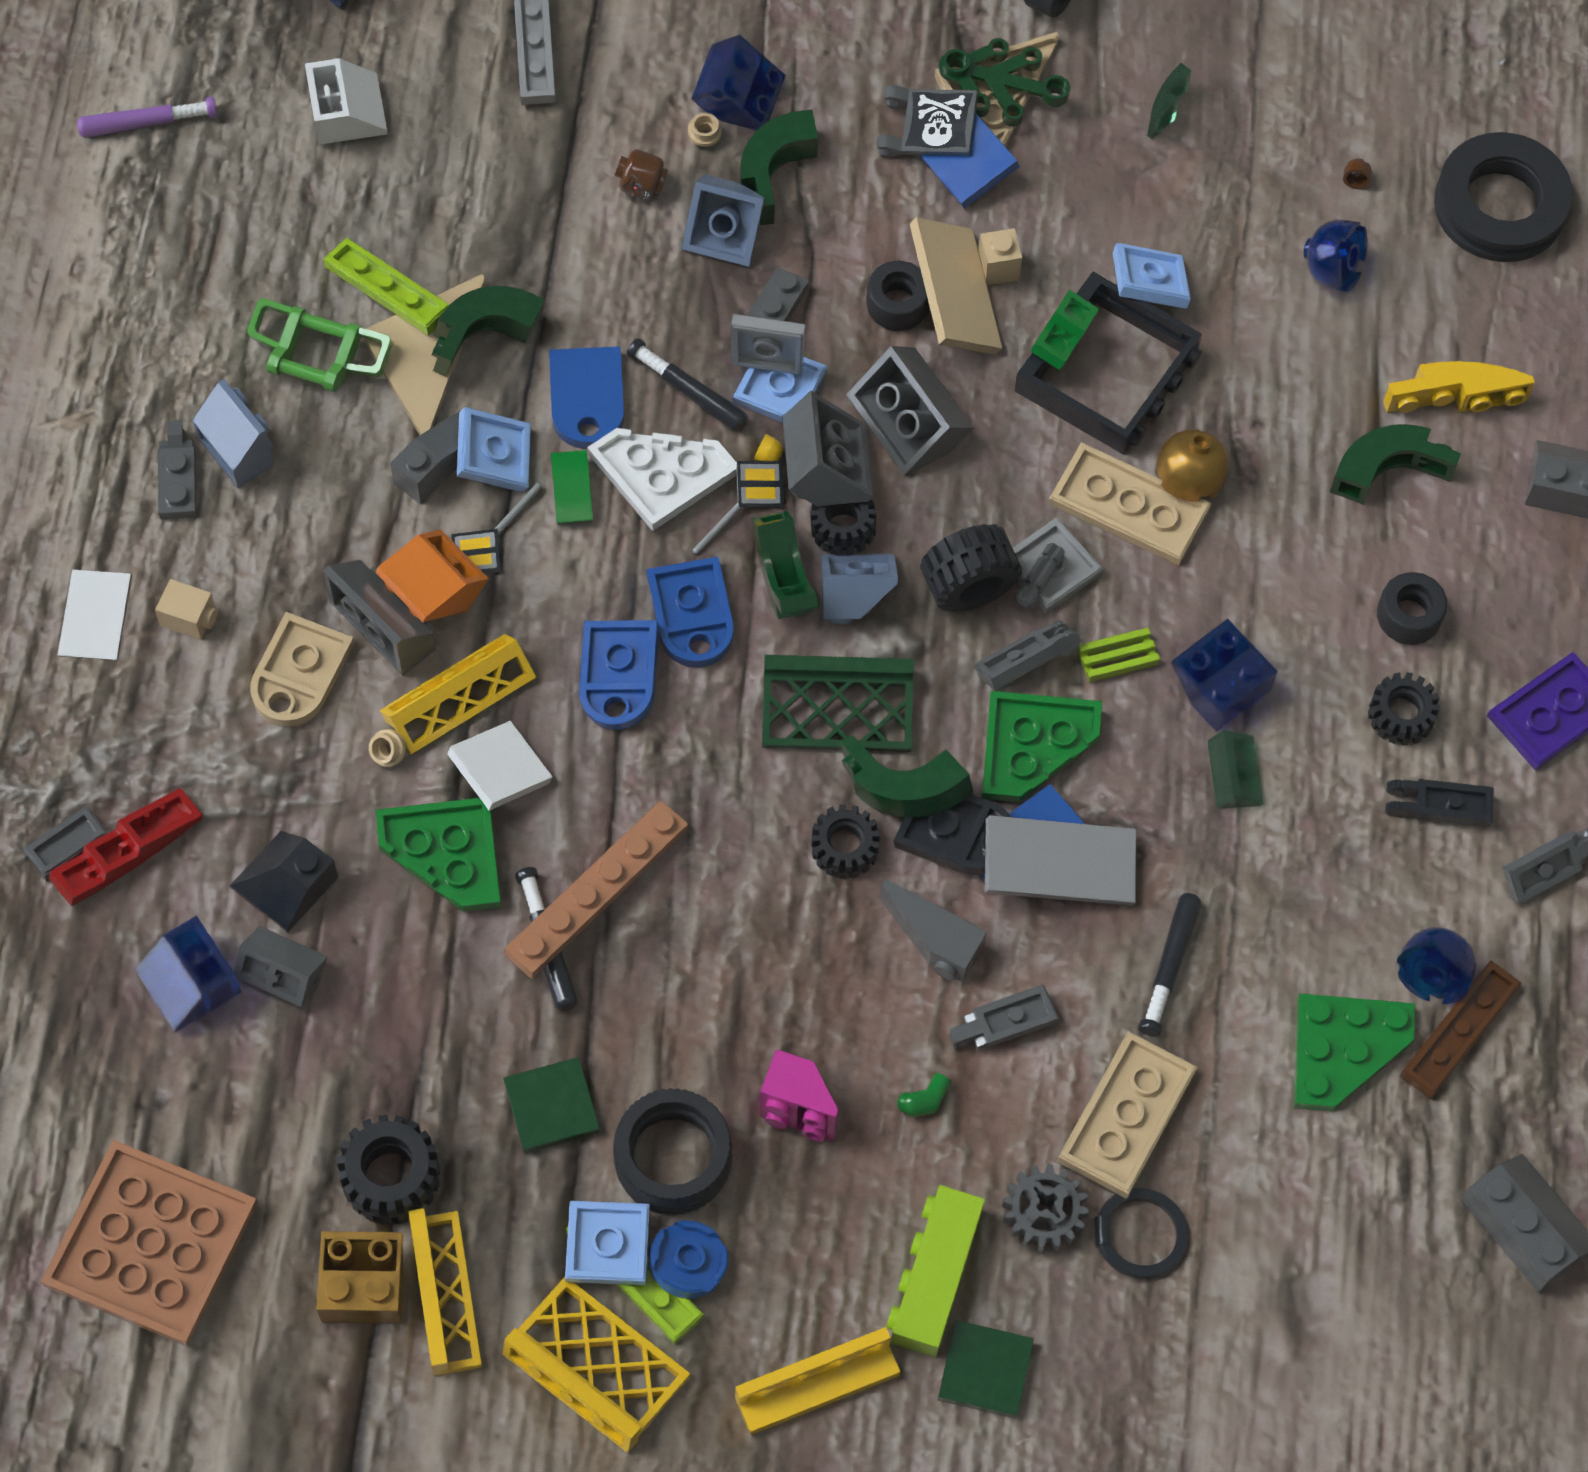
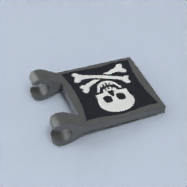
(934, 122)

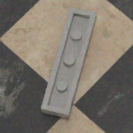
(534, 52)

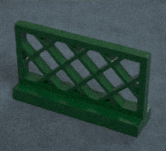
(831, 672)

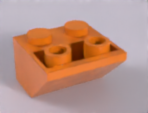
(432, 576)

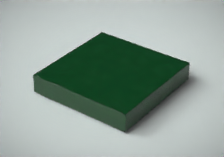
(551, 1105)
(985, 1369)

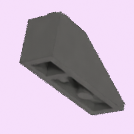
(427, 460)
(939, 935)

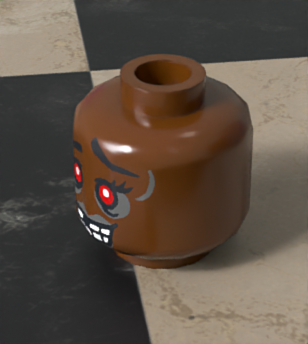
(641, 174)

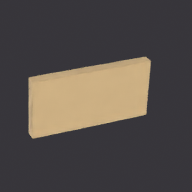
(955, 286)
(1128, 504)
(1127, 1114)

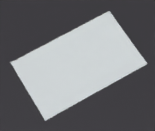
(94, 614)

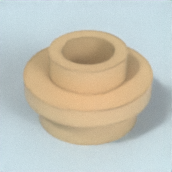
(703, 122)
(379, 751)

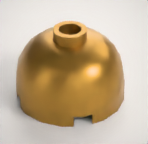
(1192, 465)

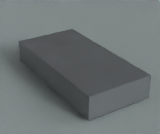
(64, 842)

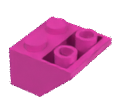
(798, 1098)

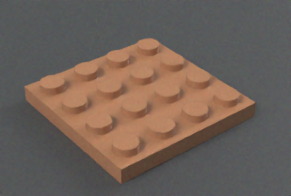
(149, 1242)

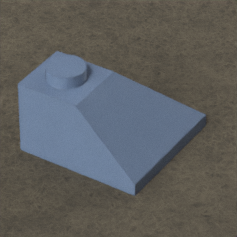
(723, 220)
(855, 584)

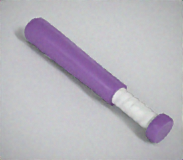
(138, 118)

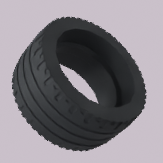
(672, 1105)

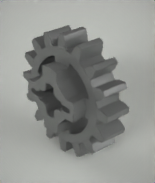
(1056, 1221)

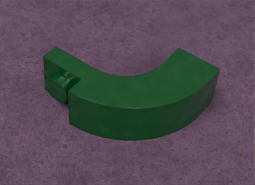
(773, 145)
(480, 310)
(1388, 449)
(782, 565)
(906, 793)

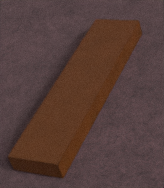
(1460, 1030)

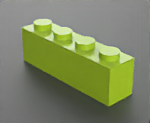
(937, 1270)

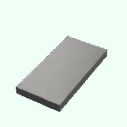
(1060, 860)

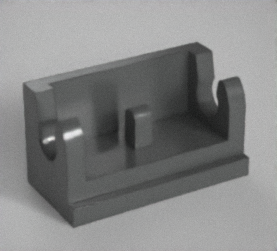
(279, 966)

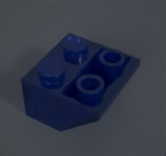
(738, 84)
(1223, 674)
(187, 974)

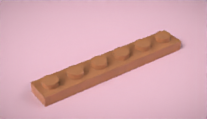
(595, 889)

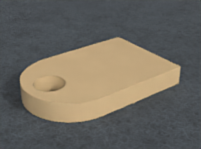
(299, 667)

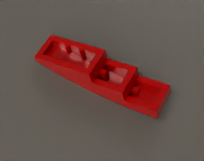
(126, 847)

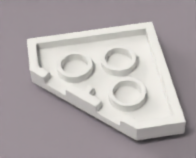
(661, 471)

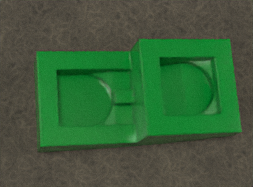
(1064, 329)
(571, 487)

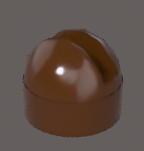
(1362, 175)

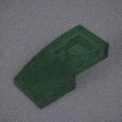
(1167, 100)

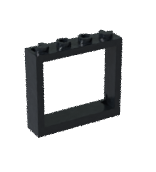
(1144, 317)

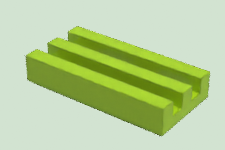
(1113, 642)

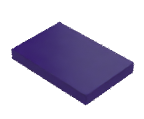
(1546, 712)

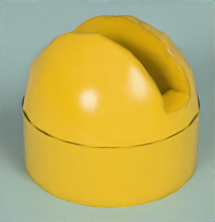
(769, 449)

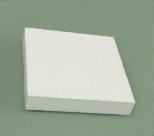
(499, 765)

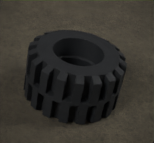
(971, 568)
(379, 1140)

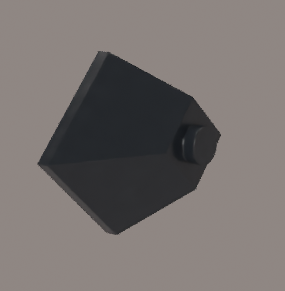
(286, 879)

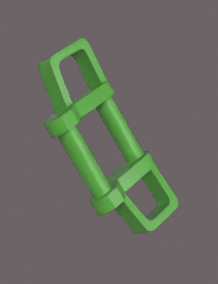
(283, 351)

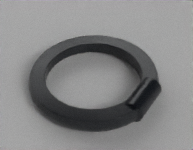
(1103, 1234)

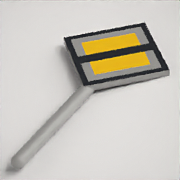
(757, 486)
(483, 545)

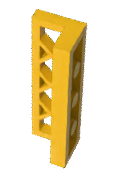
(451, 681)
(429, 1292)
(816, 1381)

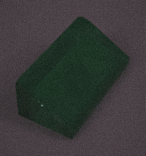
(1234, 770)

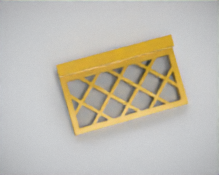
(576, 1391)

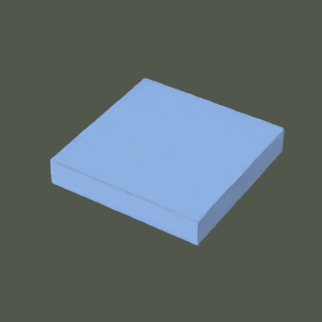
(1151, 275)
(777, 392)
(493, 449)
(607, 1243)

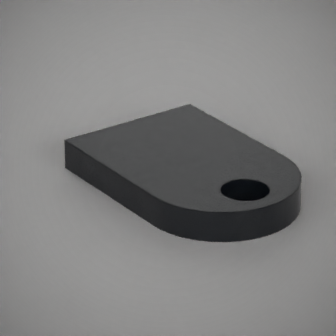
(951, 836)

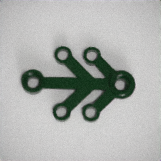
(1001, 77)

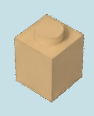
(1000, 256)
(186, 609)

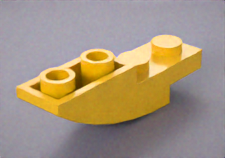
(1470, 384)

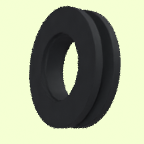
(1512, 156)

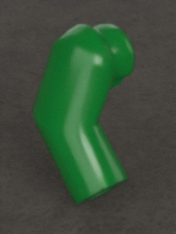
(925, 1101)

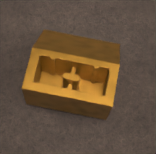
(360, 1277)

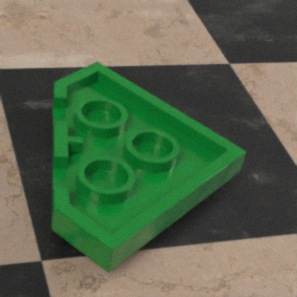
(1033, 740)
(445, 848)
(1345, 1045)

